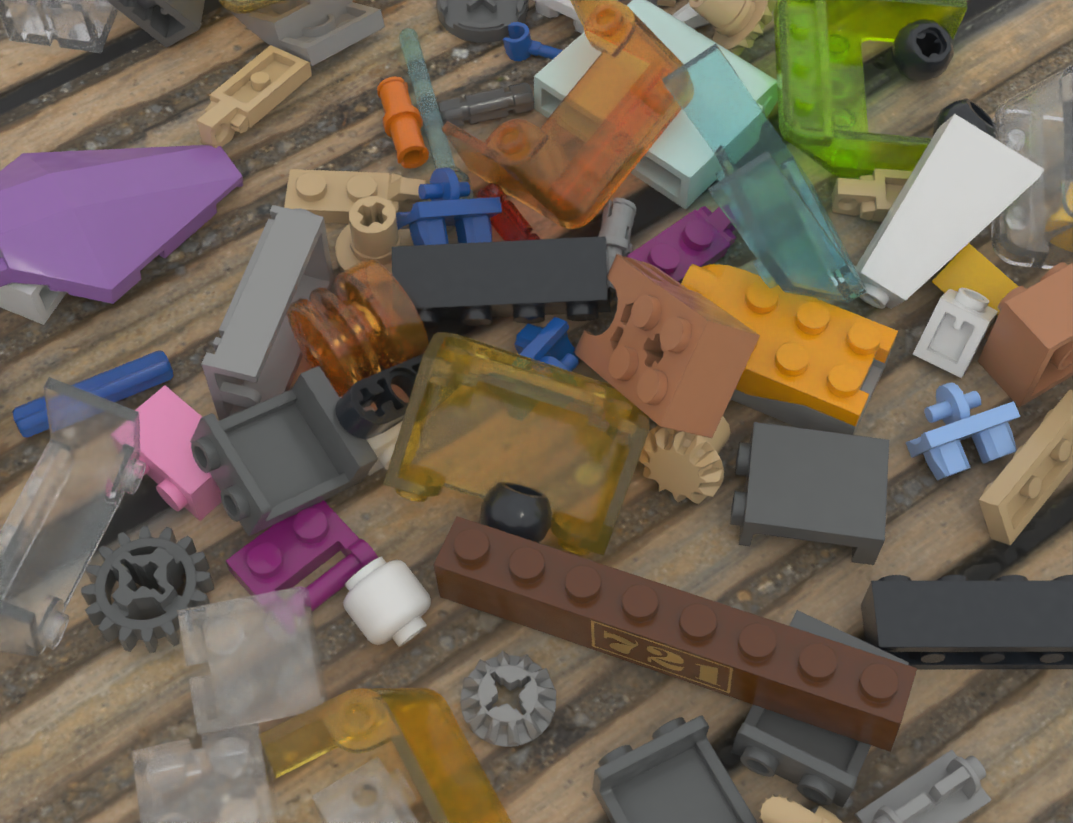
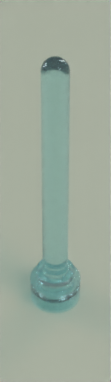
(428, 105)

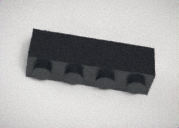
(505, 280)
(972, 622)

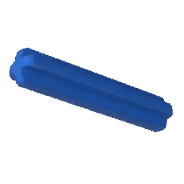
(111, 385)

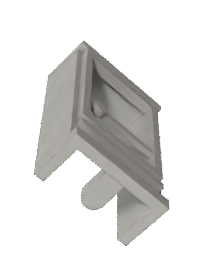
(256, 344)

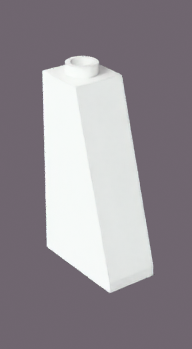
(944, 204)

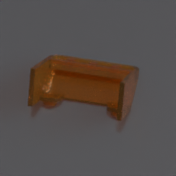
(594, 133)

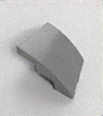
(313, 27)

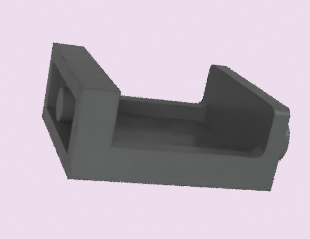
(281, 454)
(813, 488)
(806, 755)
(669, 780)

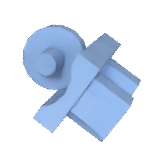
(943, 445)

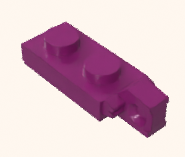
(695, 239)

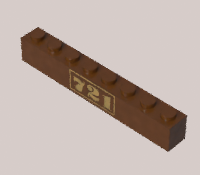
(676, 633)

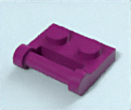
(296, 549)

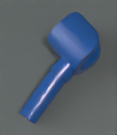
(521, 46)

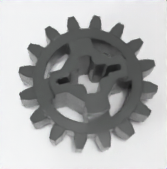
(144, 611)

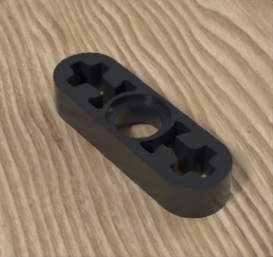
(378, 390)

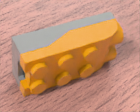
(811, 358)

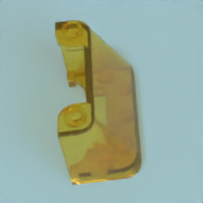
(513, 419)

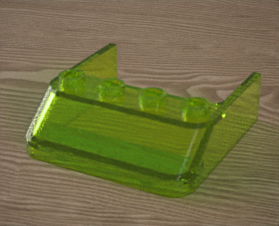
(823, 79)

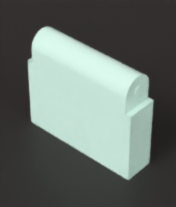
(680, 159)

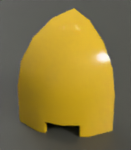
(975, 272)

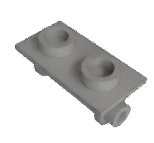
(936, 794)

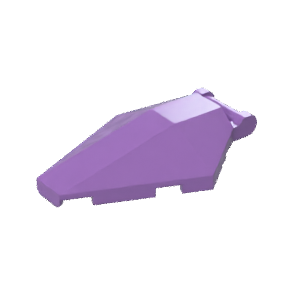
(103, 215)

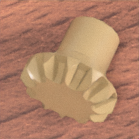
(735, 21)
(370, 233)
(685, 461)

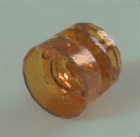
(359, 327)

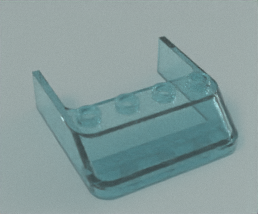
(764, 185)

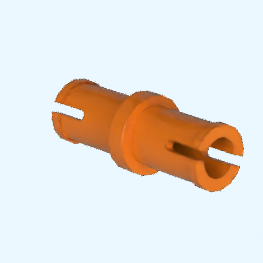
(402, 122)

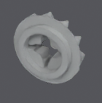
(504, 724)

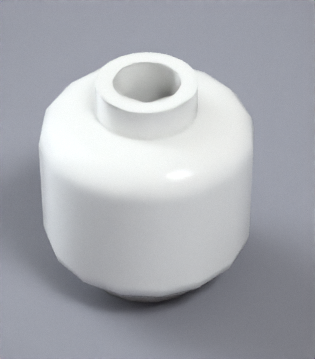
(387, 602)

